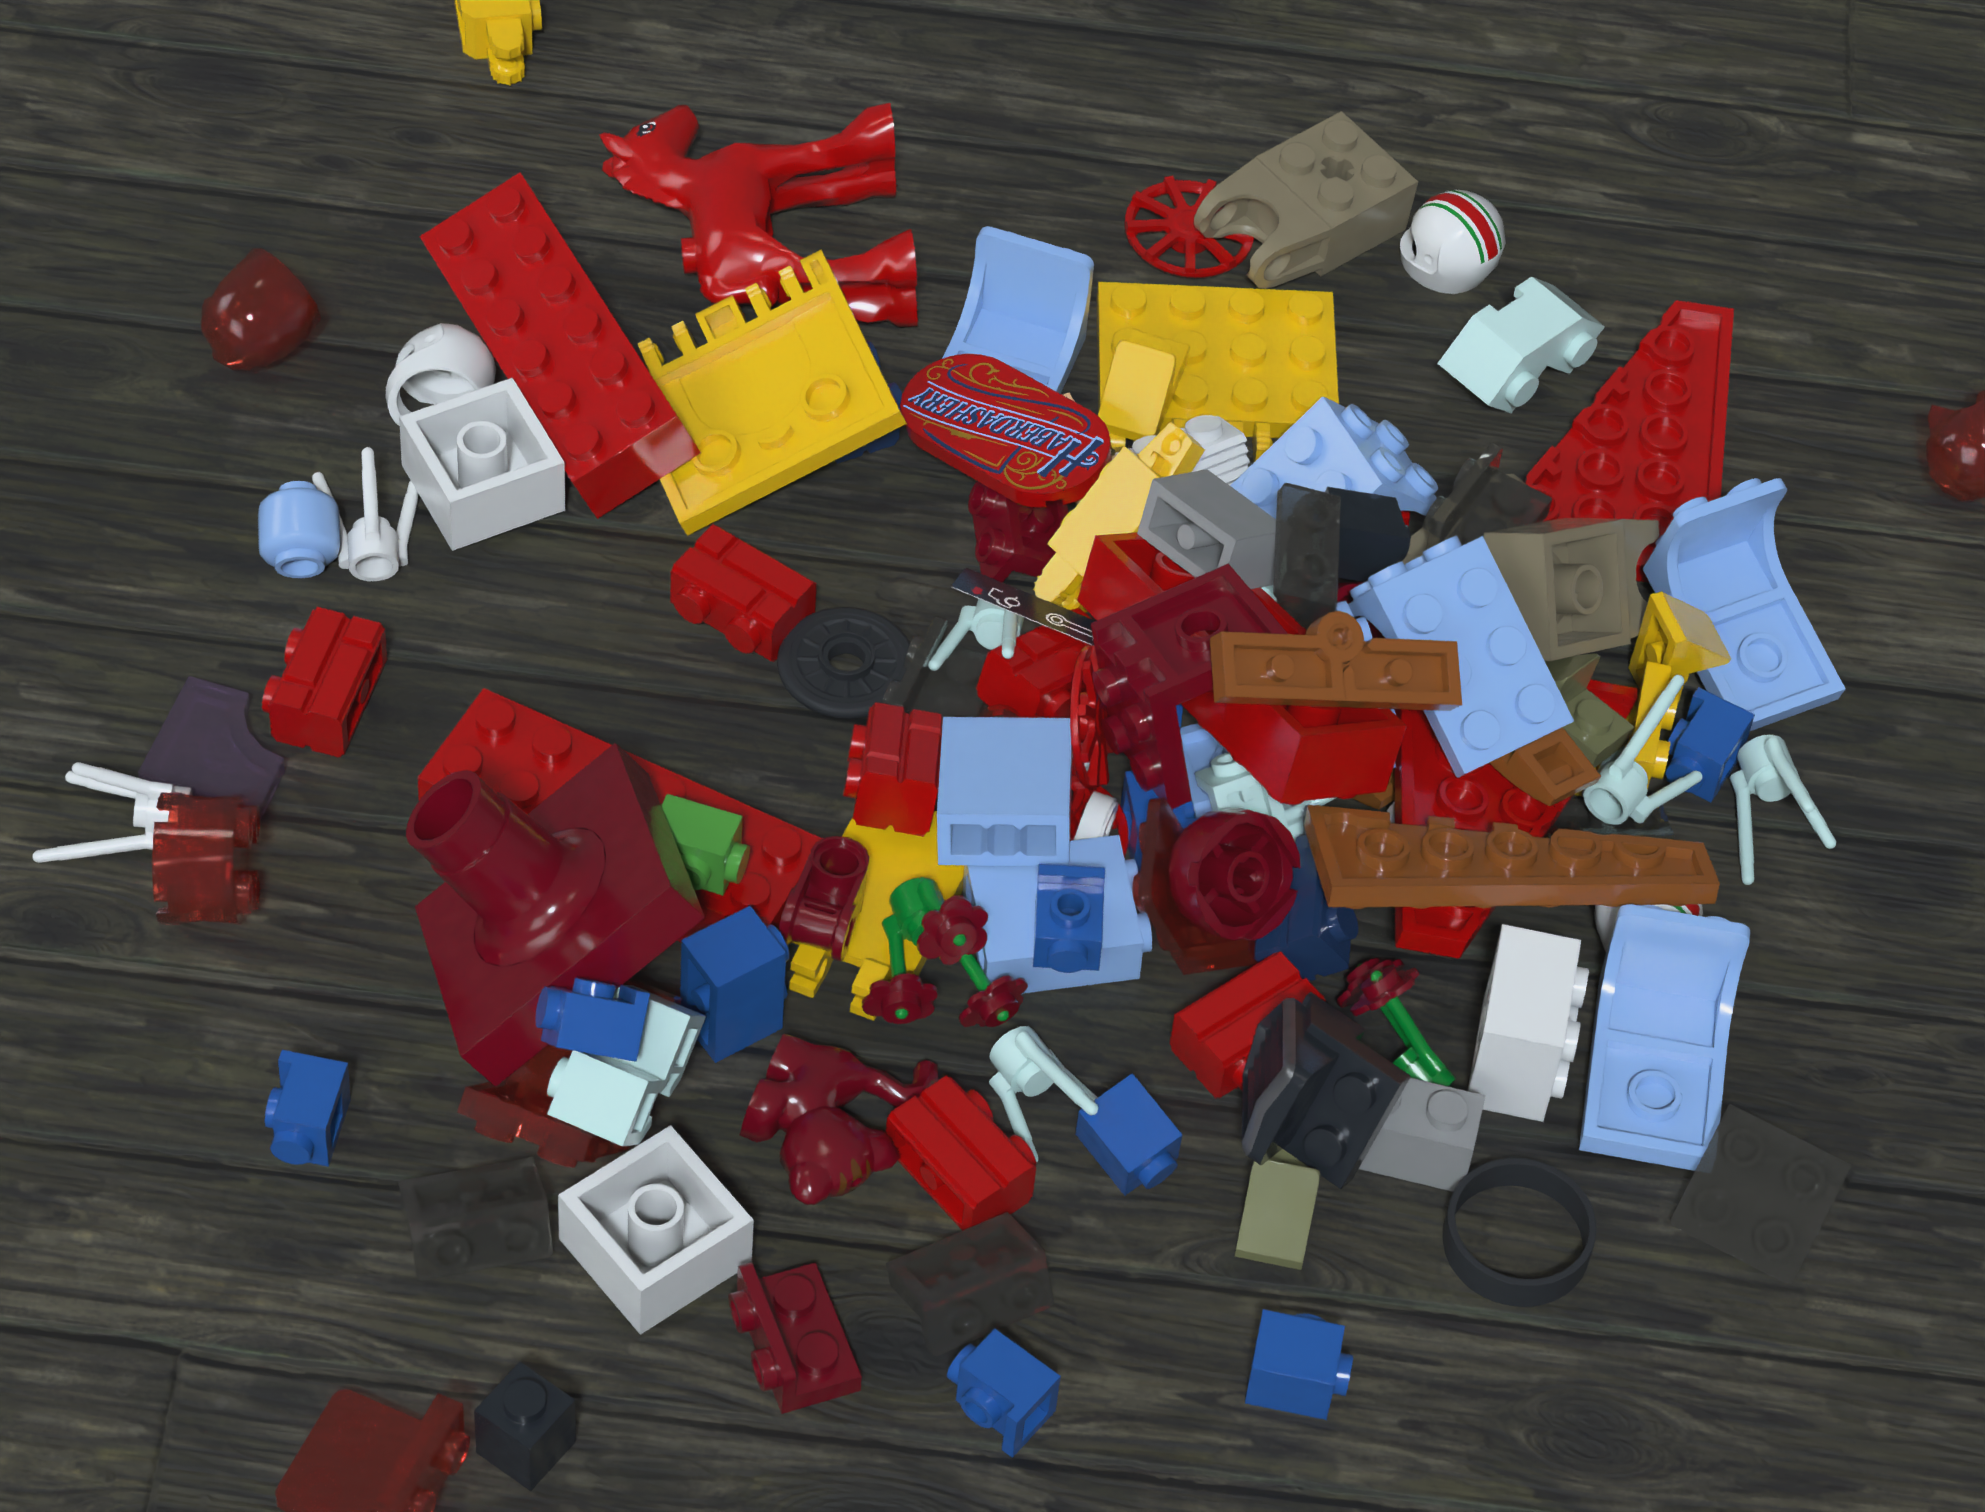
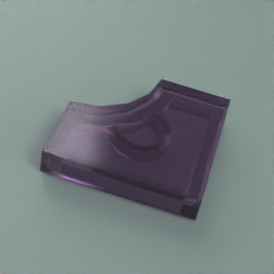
(210, 747)

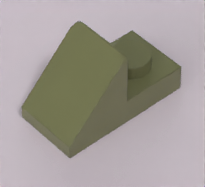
(1596, 726)
(1278, 1211)

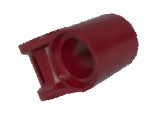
(827, 897)

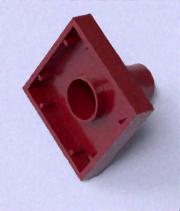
(544, 898)

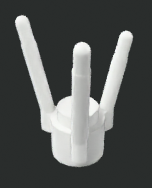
(373, 547)
(113, 782)

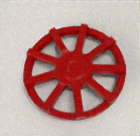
(1179, 229)
(1085, 724)

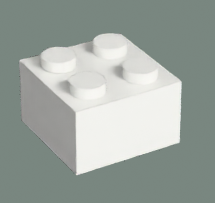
(482, 463)
(1528, 1022)
(655, 1229)

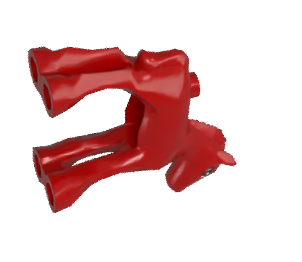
(740, 185)

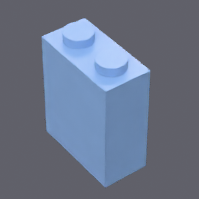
(1004, 791)
(1010, 898)

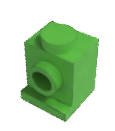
(707, 843)

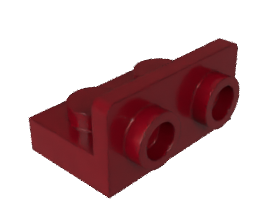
(1012, 534)
(795, 1336)

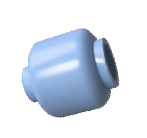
(298, 530)

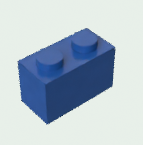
(735, 980)

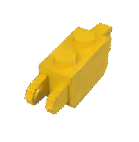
(499, 33)
(1111, 507)

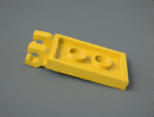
(892, 861)

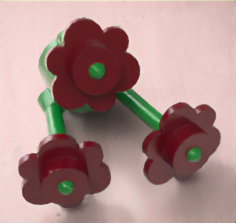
(946, 931)
(1378, 986)

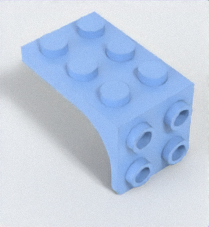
(1026, 306)
(1342, 451)
(1728, 566)
(1504, 680)
(1661, 1035)

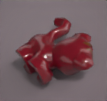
(823, 1145)

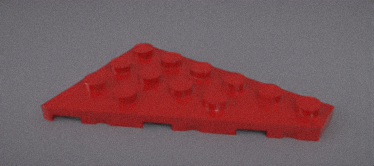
(1651, 428)
(1430, 788)

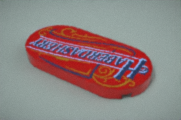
(1005, 429)

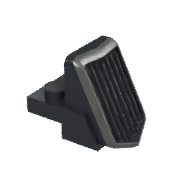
(1315, 1089)

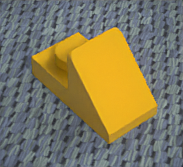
(1142, 384)
(1676, 637)

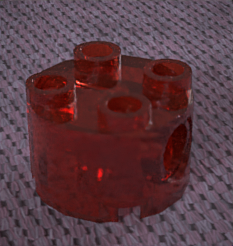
(204, 859)

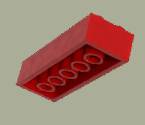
(559, 345)
(1286, 748)
(535, 755)

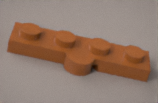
(1335, 668)

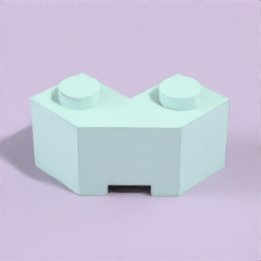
(1509, 348)
(616, 1094)

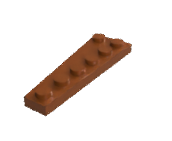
(1402, 865)

